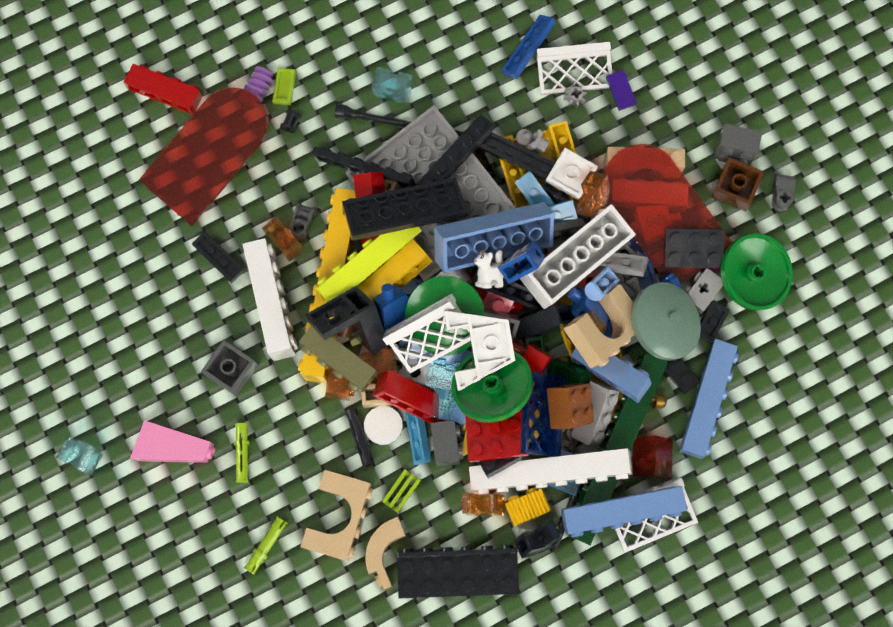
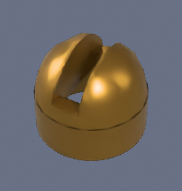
(659, 401)

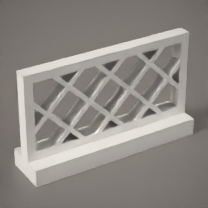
(573, 52)
(417, 323)
(670, 483)

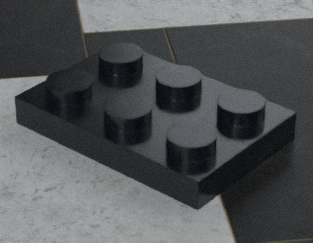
(693, 247)

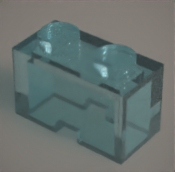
(392, 86)
(441, 374)

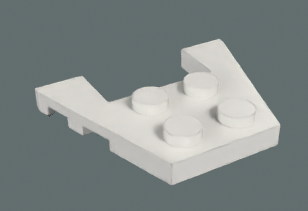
(489, 341)

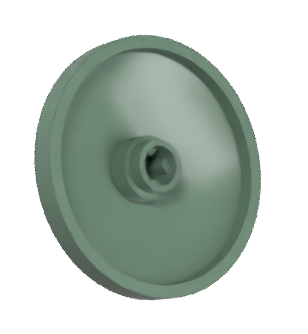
(666, 321)

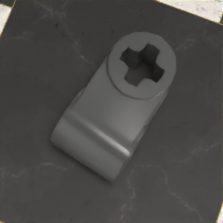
(783, 192)
(302, 217)

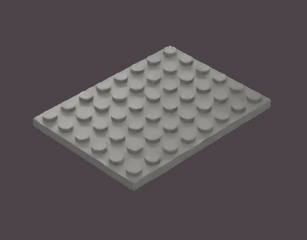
(416, 151)

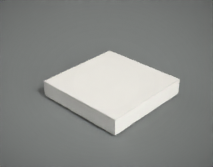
(570, 173)

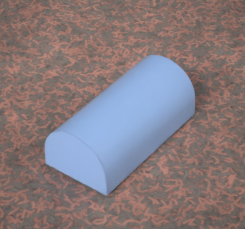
(601, 284)

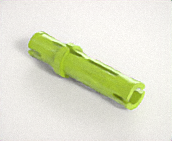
(241, 462)
(265, 545)

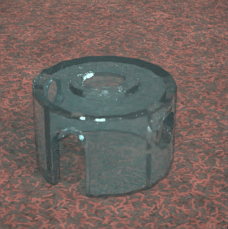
(80, 455)

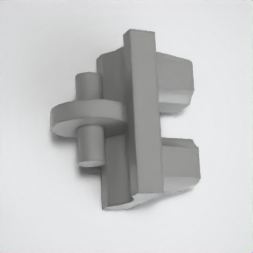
(532, 141)

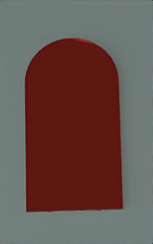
(207, 152)
(656, 196)

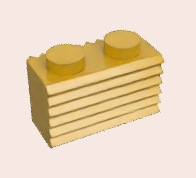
(527, 506)

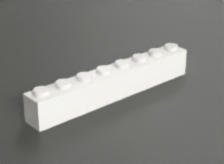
(554, 470)

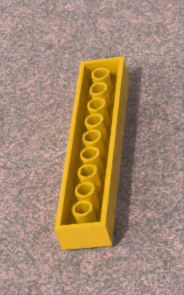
(336, 250)

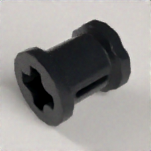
(290, 121)

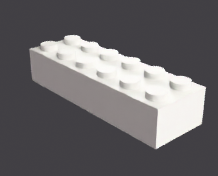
(578, 256)
(269, 299)

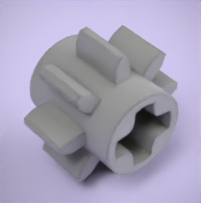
(578, 92)

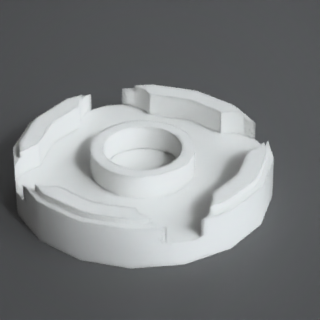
(383, 425)

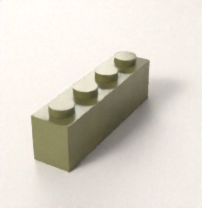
(339, 359)

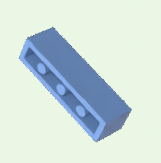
(619, 375)

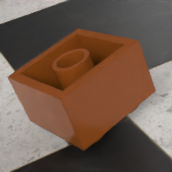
(570, 406)

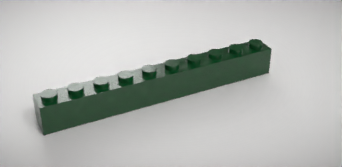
(622, 433)

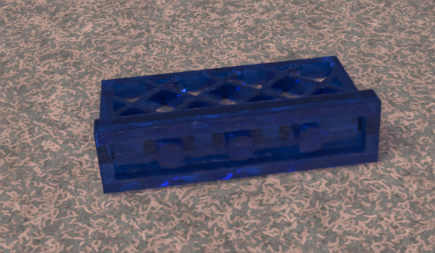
(548, 438)

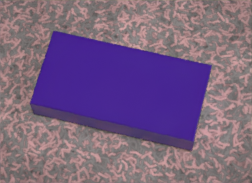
(621, 90)

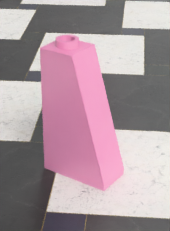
(167, 445)

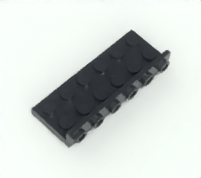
(404, 208)
(457, 572)

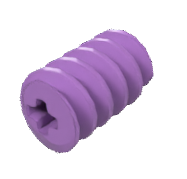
(259, 82)

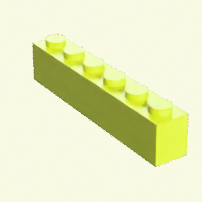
(364, 262)

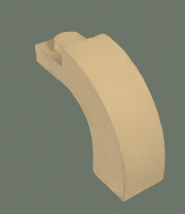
(377, 545)

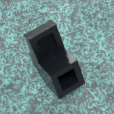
(537, 540)

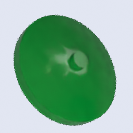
(756, 272)
(436, 289)
(496, 394)

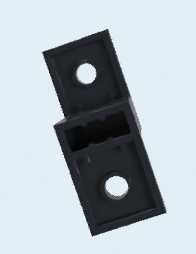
(352, 310)

